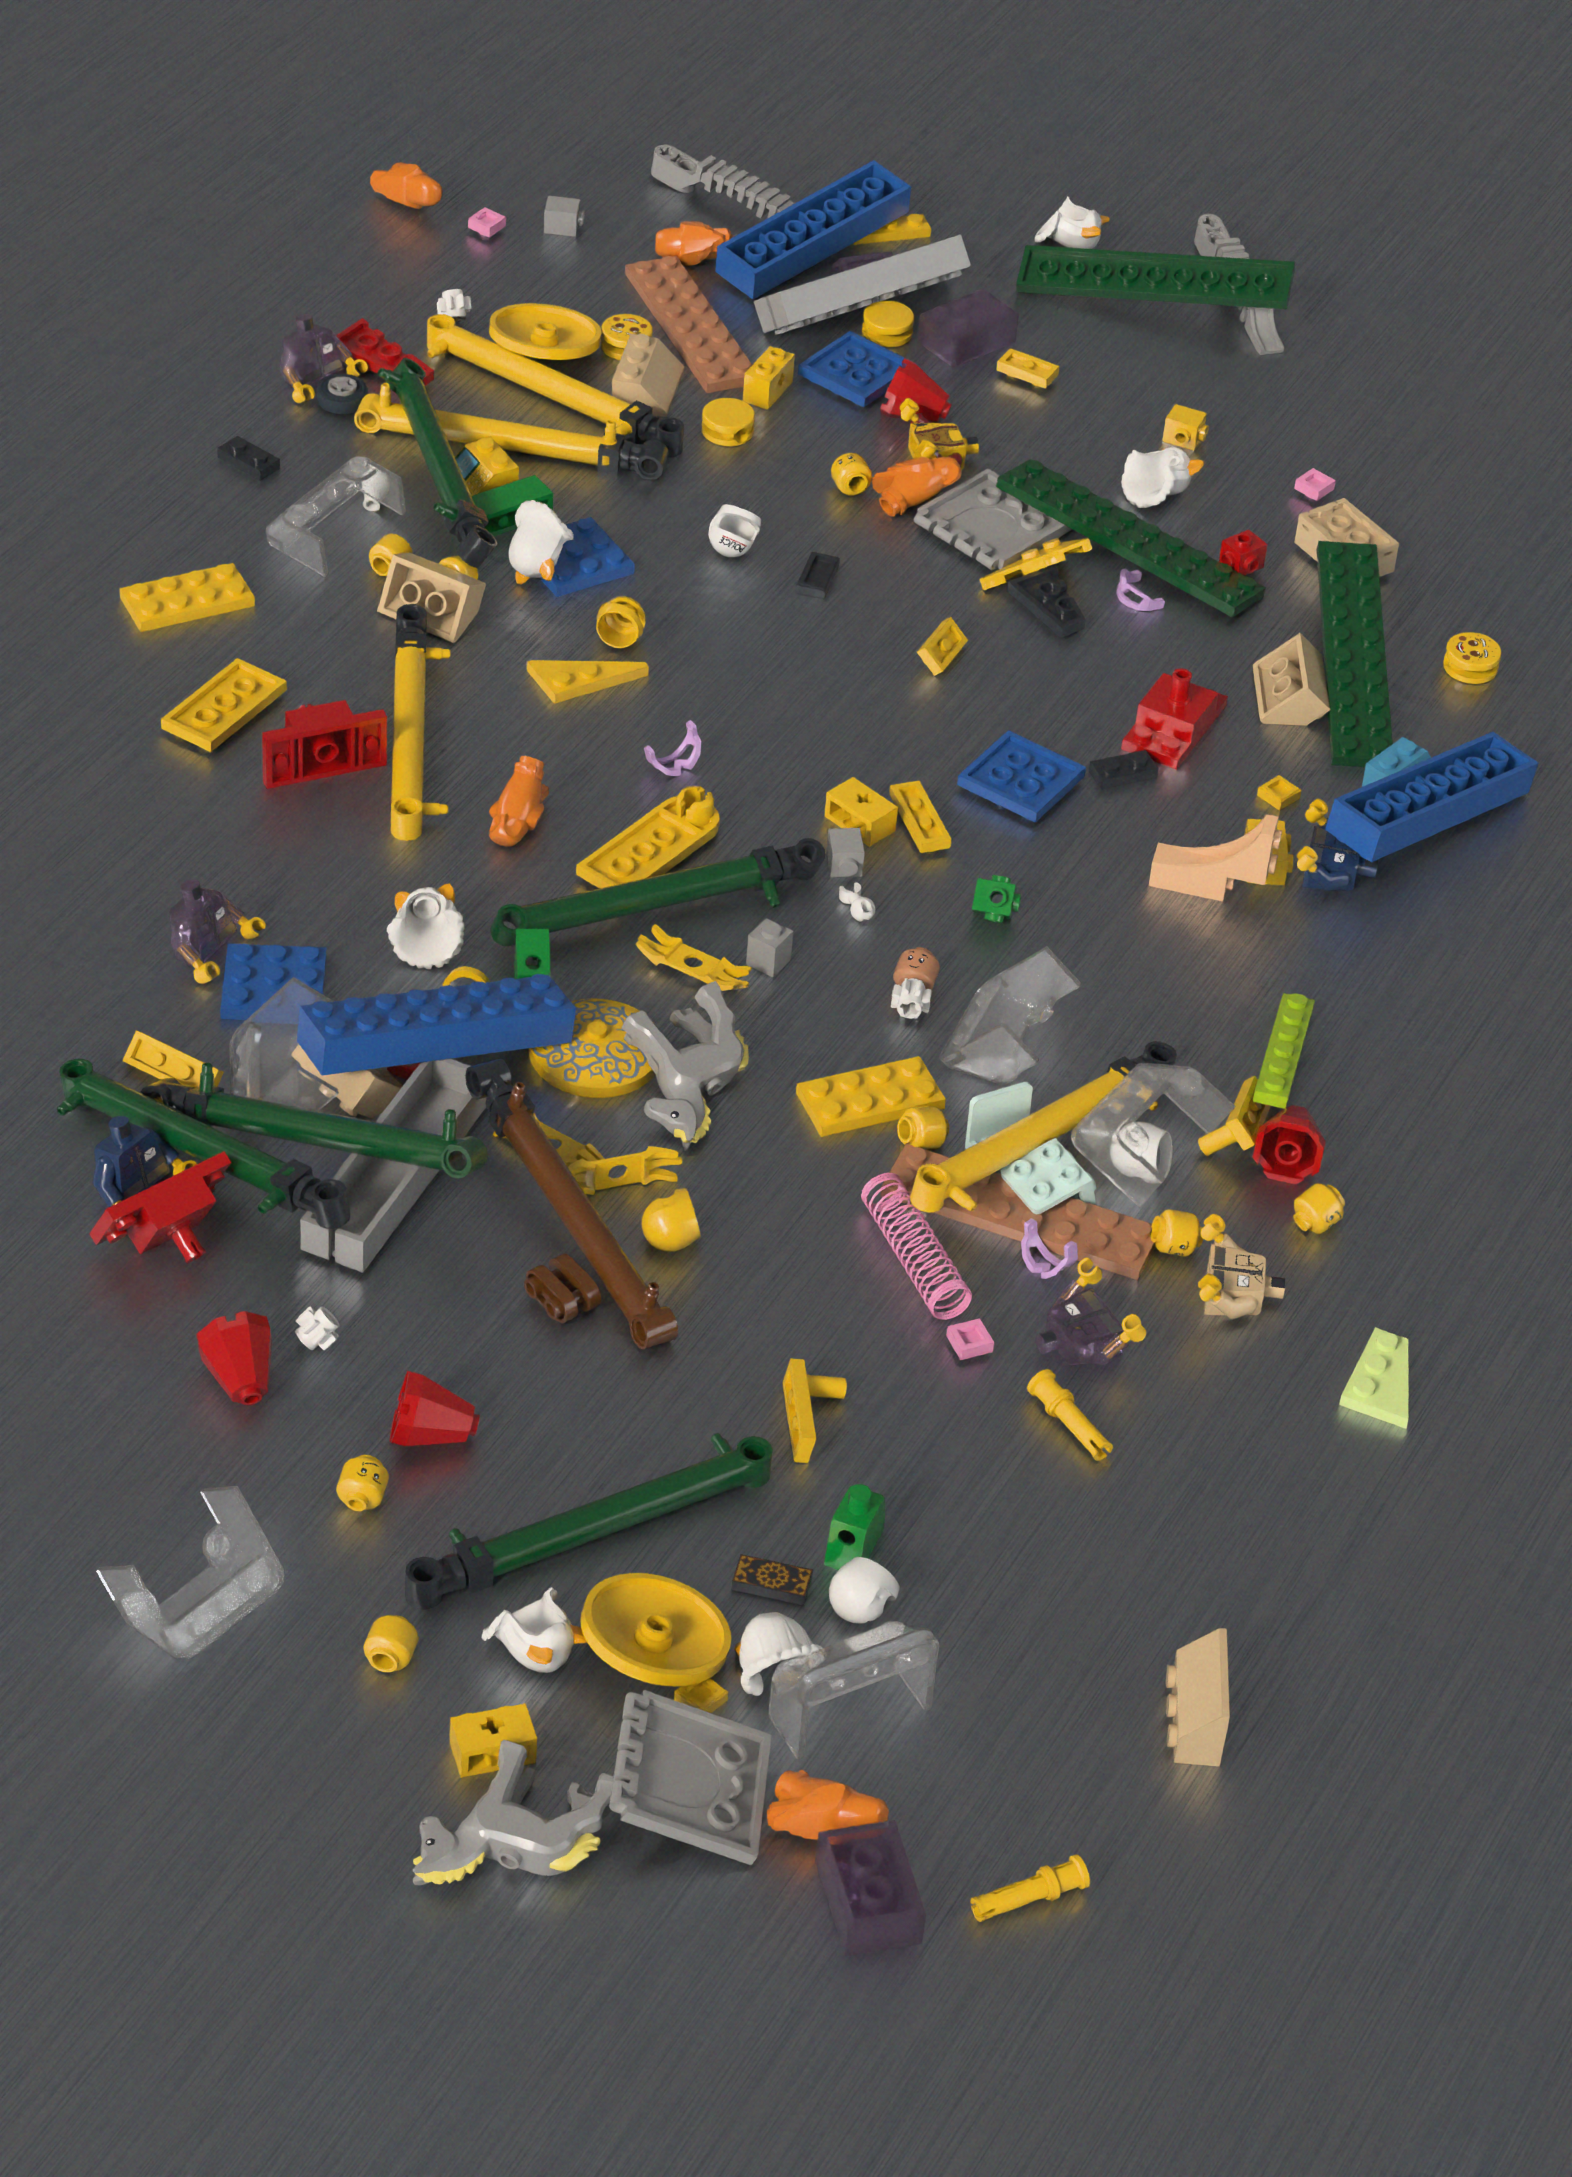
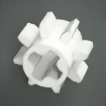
(454, 304)
(911, 998)
(317, 1328)

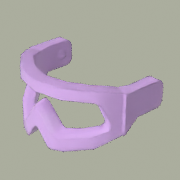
(1125, 586)
(679, 764)
(1032, 1239)

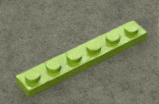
(1284, 1050)

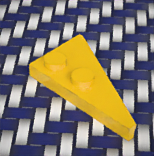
(1034, 560)
(576, 678)

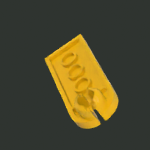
(654, 841)

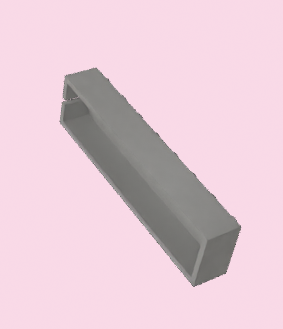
(862, 286)
(385, 1190)

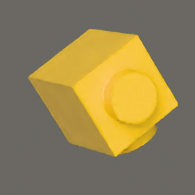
(1185, 427)

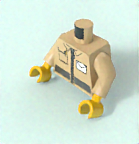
(1234, 1276)

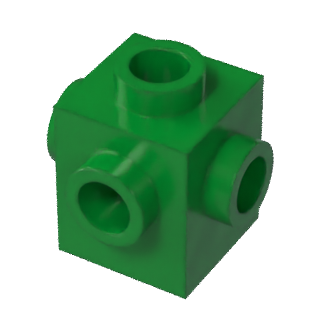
(985, 893)

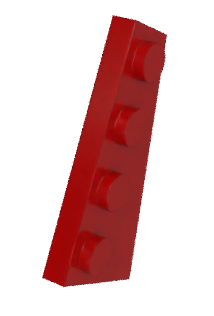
(377, 351)

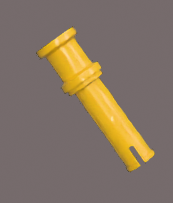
(1060, 1404)
(1046, 1884)

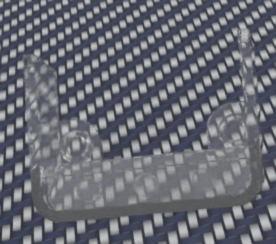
(291, 528)
(999, 1015)
(263, 1048)
(1116, 1141)
(237, 1581)
(847, 1667)

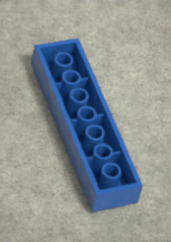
(812, 229)
(1431, 796)
(435, 1024)

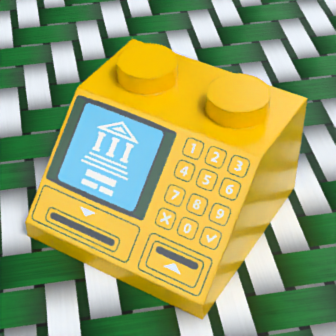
(486, 466)

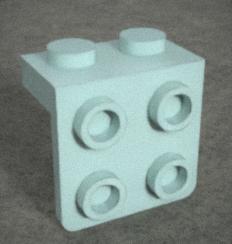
(996, 1111)
(1048, 1178)

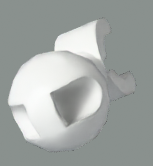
(861, 907)

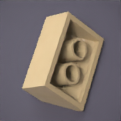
(647, 374)
(444, 593)
(1291, 684)
(359, 1091)
(1199, 1700)

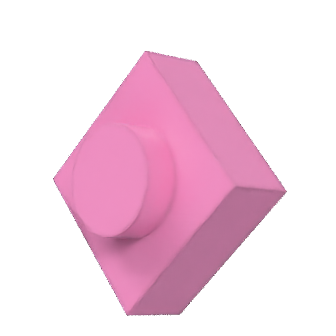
(487, 222)
(1315, 484)
(970, 1339)

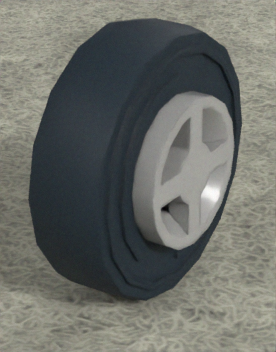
(341, 393)

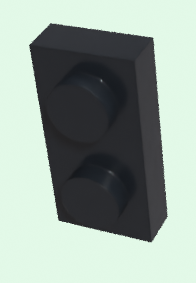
(248, 458)
(1123, 769)

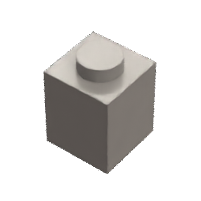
(563, 216)
(845, 852)
(769, 947)

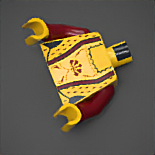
(935, 439)

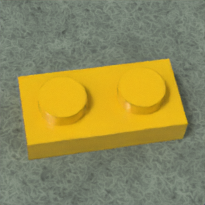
(1027, 368)
(942, 646)

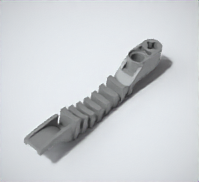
(683, 173)
(1214, 241)

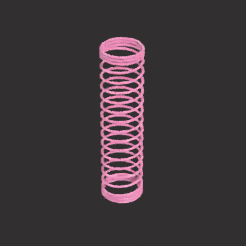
(943, 1288)

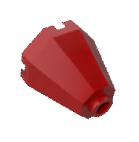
(915, 384)
(1289, 1146)
(238, 1355)
(430, 1414)

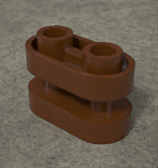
(562, 1288)

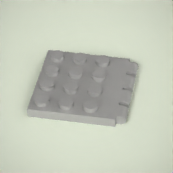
(987, 522)
(691, 1775)

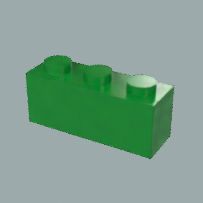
(503, 502)

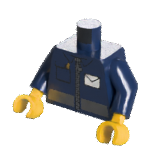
(1327, 861)
(132, 1161)

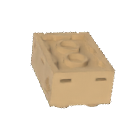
(1345, 523)

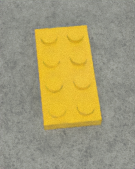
(187, 597)
(223, 704)
(868, 1095)

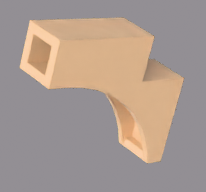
(1213, 869)

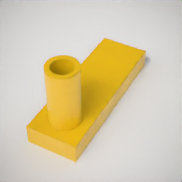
(1241, 1124)
(797, 1392)

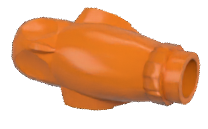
(407, 185)
(691, 242)
(914, 482)
(519, 803)
(820, 1805)

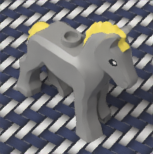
(691, 1070)
(511, 1832)

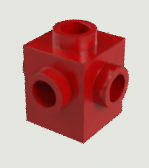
(1243, 552)

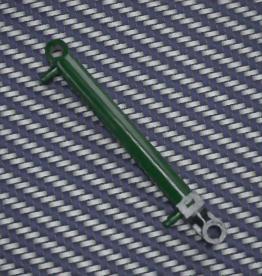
(461, 514)
(758, 871)
(322, 1129)
(288, 1184)
(477, 1562)

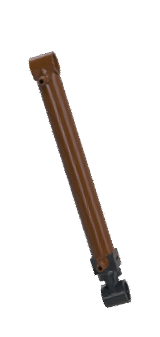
(513, 1118)

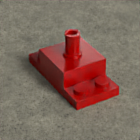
(1173, 718)
(323, 744)
(166, 1210)

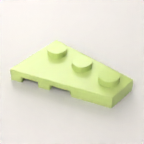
(1381, 1380)

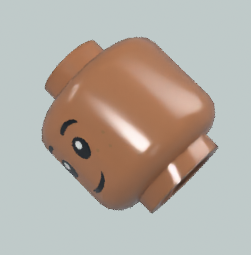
(919, 965)

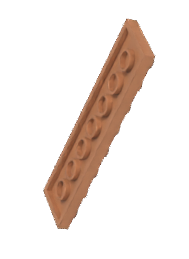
(690, 323)
(1104, 1236)

